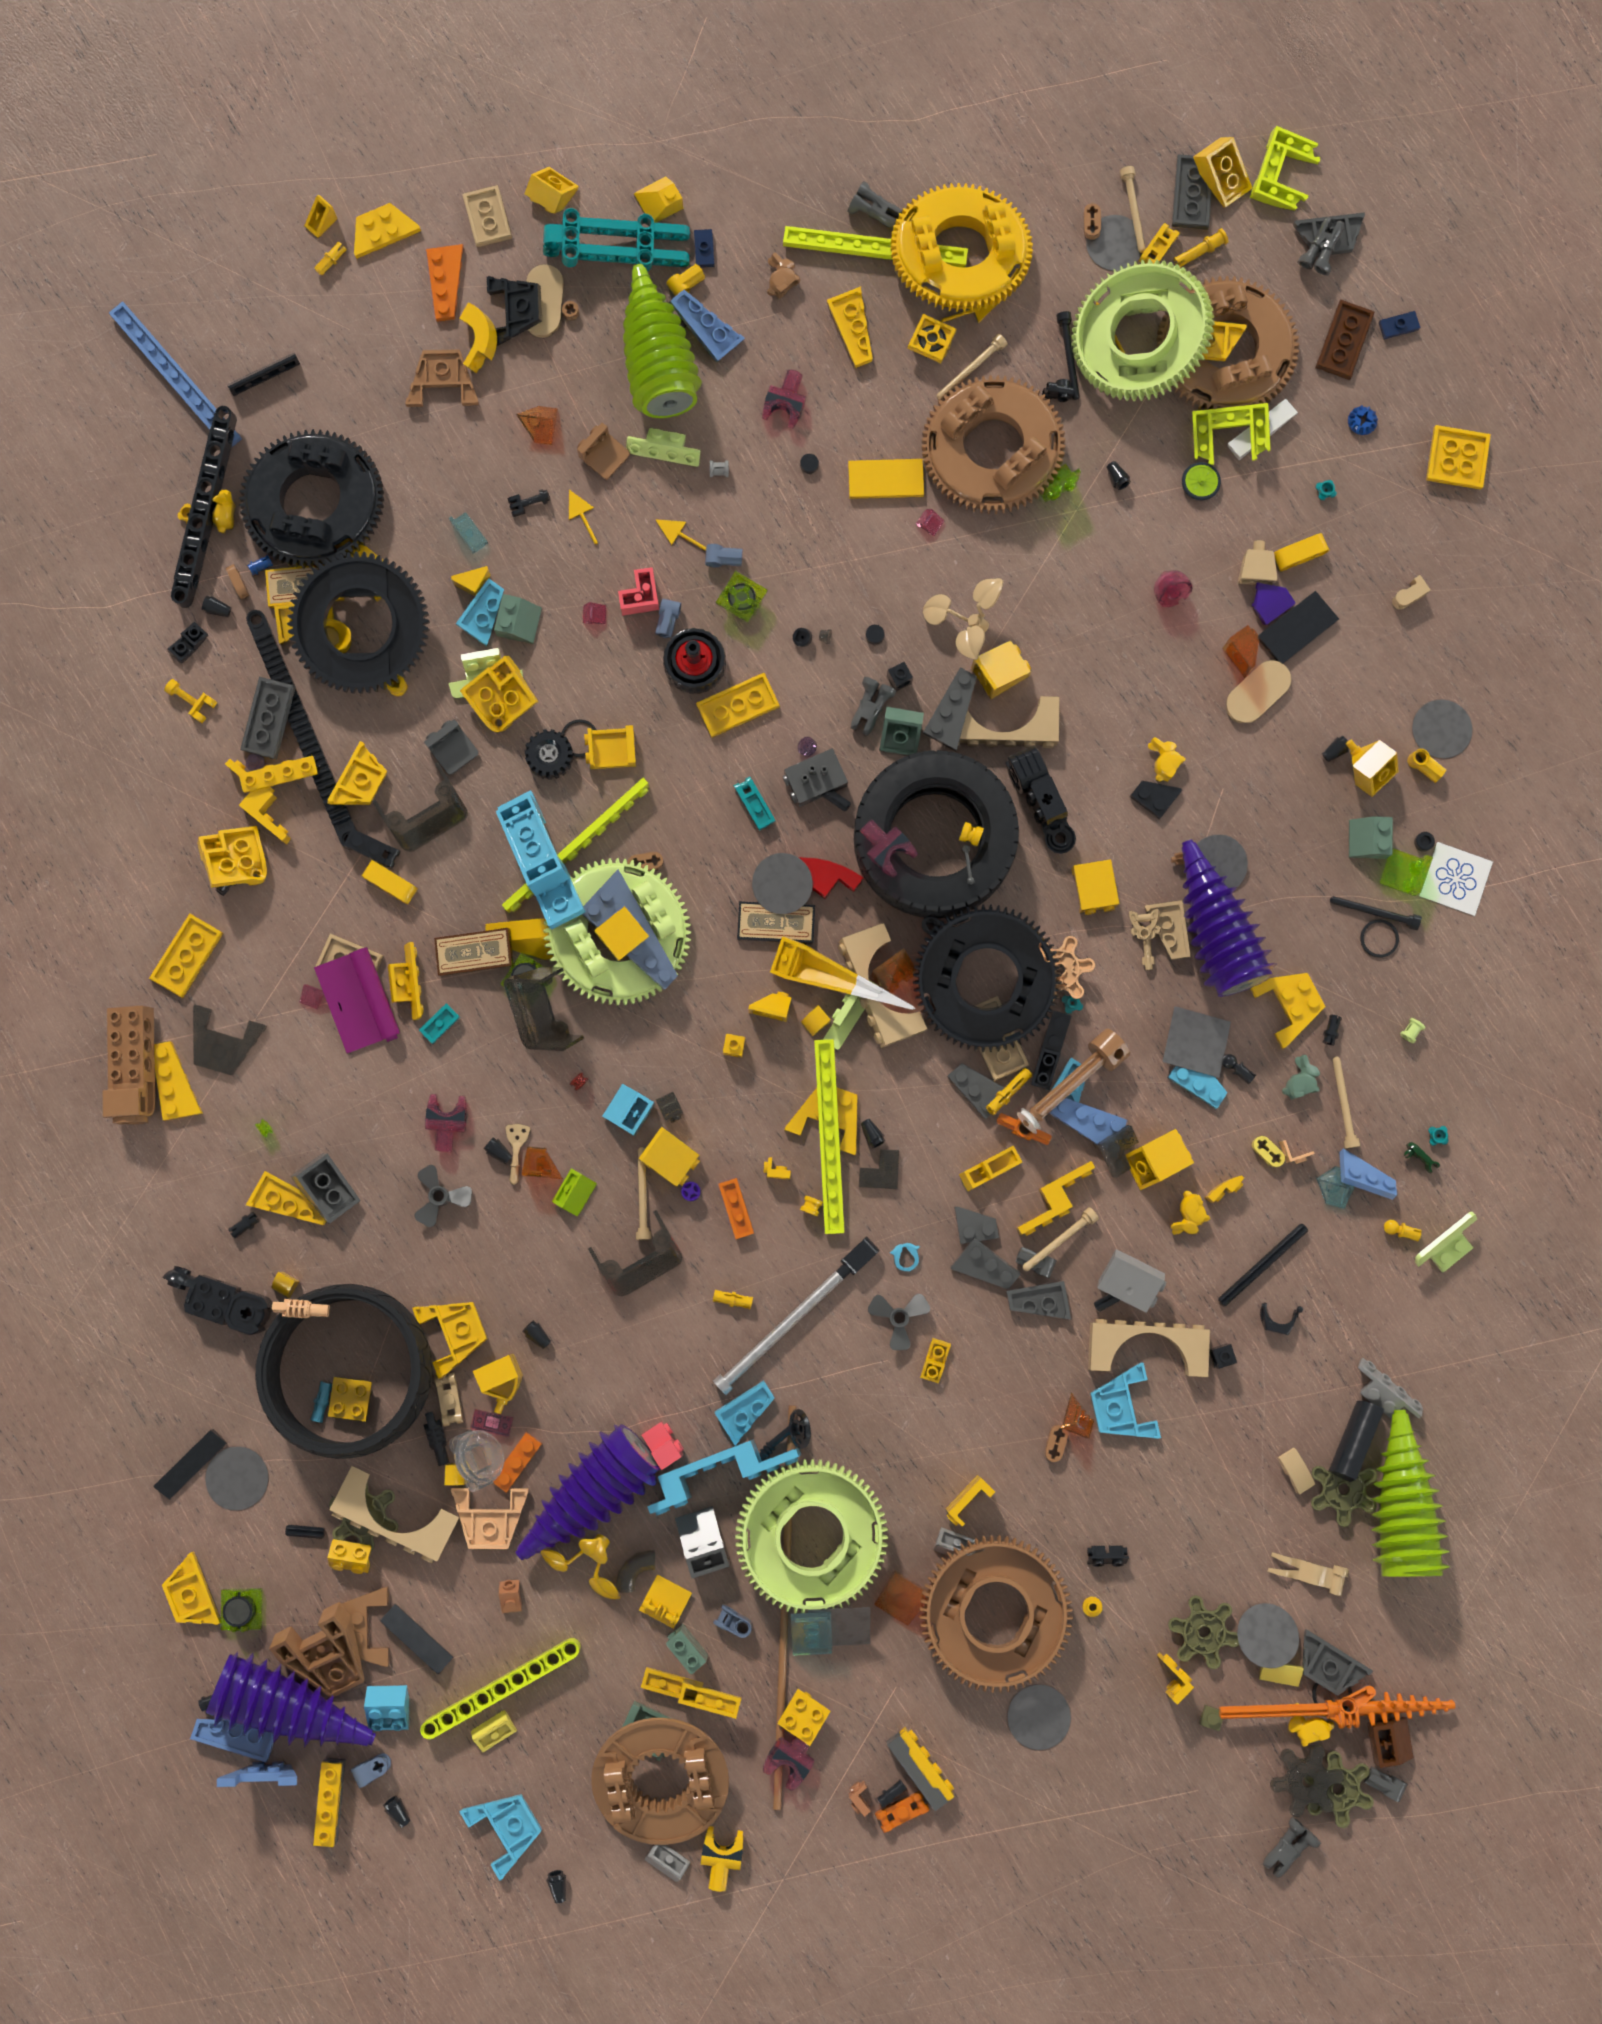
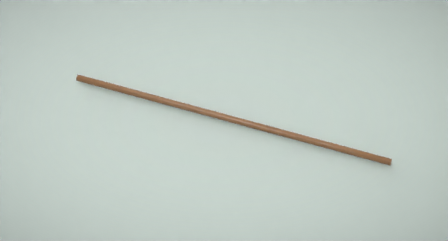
(783, 1647)

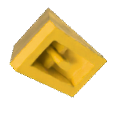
(320, 217)
(471, 580)

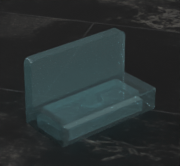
(468, 532)

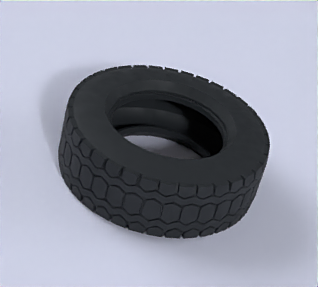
(979, 792)

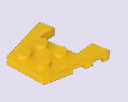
(1298, 999)
(846, 1118)
(461, 1330)

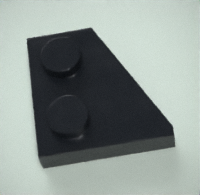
(1155, 797)

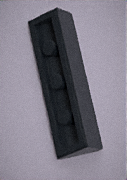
(263, 374)
(190, 1464)
(416, 1638)

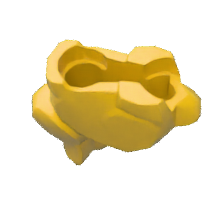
(224, 511)
(1168, 760)
(1193, 1214)
(1310, 1728)

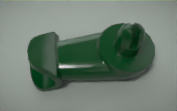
(1416, 1151)

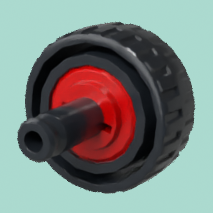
(694, 661)

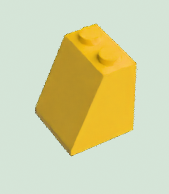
(1000, 669)
(669, 1157)
(1159, 1159)

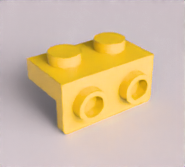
(349, 1556)

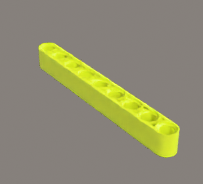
(492, 1693)

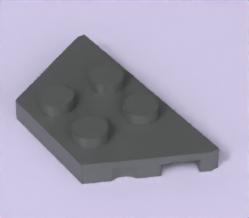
(1309, 229)
(1330, 1665)

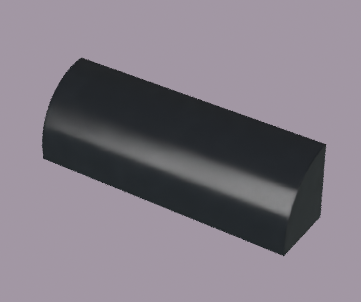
(1356, 1440)

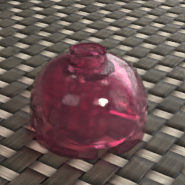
(1171, 587)

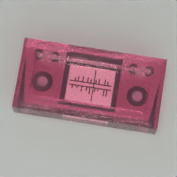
(492, 1422)

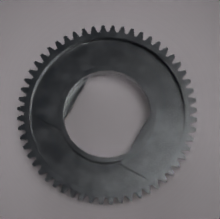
(351, 579)

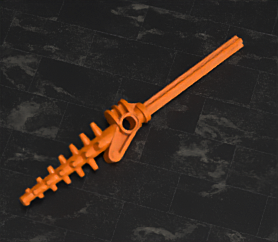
(1358, 1703)

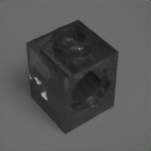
(670, 1107)

